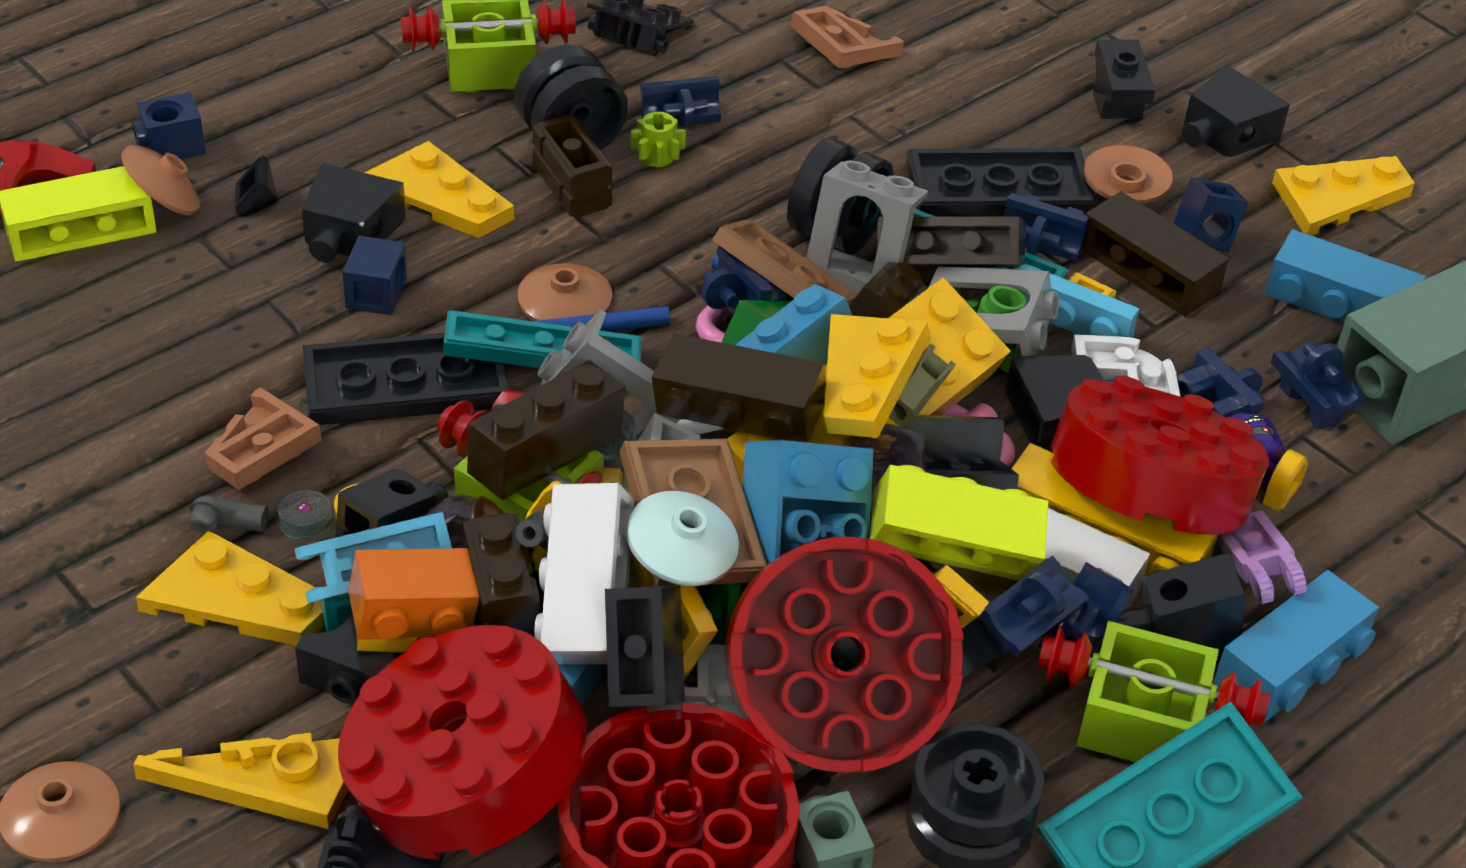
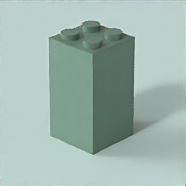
(1409, 355)

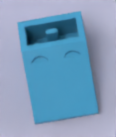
(806, 492)

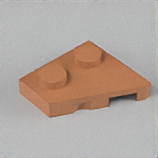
(842, 38)
(261, 440)

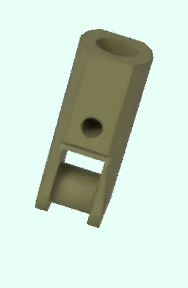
(921, 386)

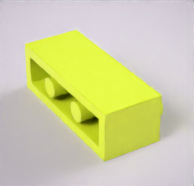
(75, 213)
(960, 522)

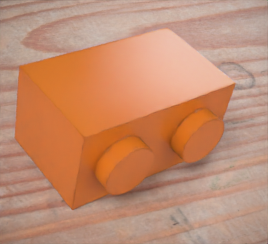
(412, 592)

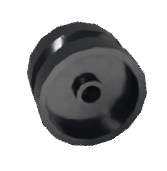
(573, 83)
(858, 214)
(974, 797)

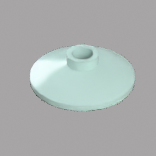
(682, 538)

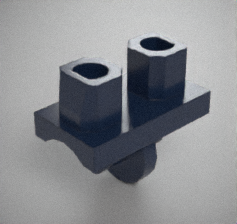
(685, 99)
(1048, 226)
(736, 282)
(1315, 376)
(1222, 385)
(1105, 603)
(1031, 608)

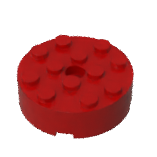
(1158, 455)
(905, 663)
(462, 741)
(679, 794)

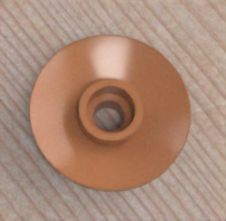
(1128, 170)
(161, 178)
(563, 292)
(61, 828)

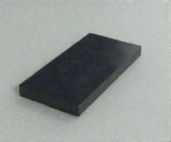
(982, 179)
(394, 379)

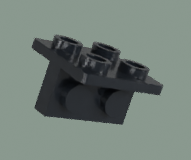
(965, 449)

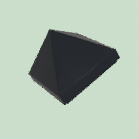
(255, 187)

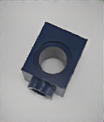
(170, 126)
(1208, 198)
(375, 275)

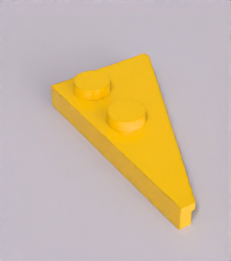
(264, 774)

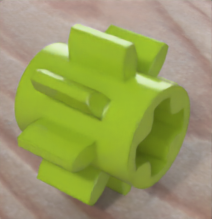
(658, 139)

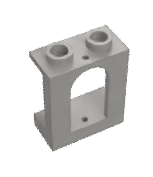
(895, 198)
(1020, 327)
(585, 345)

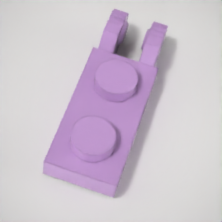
(1262, 556)

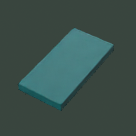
(1176, 802)

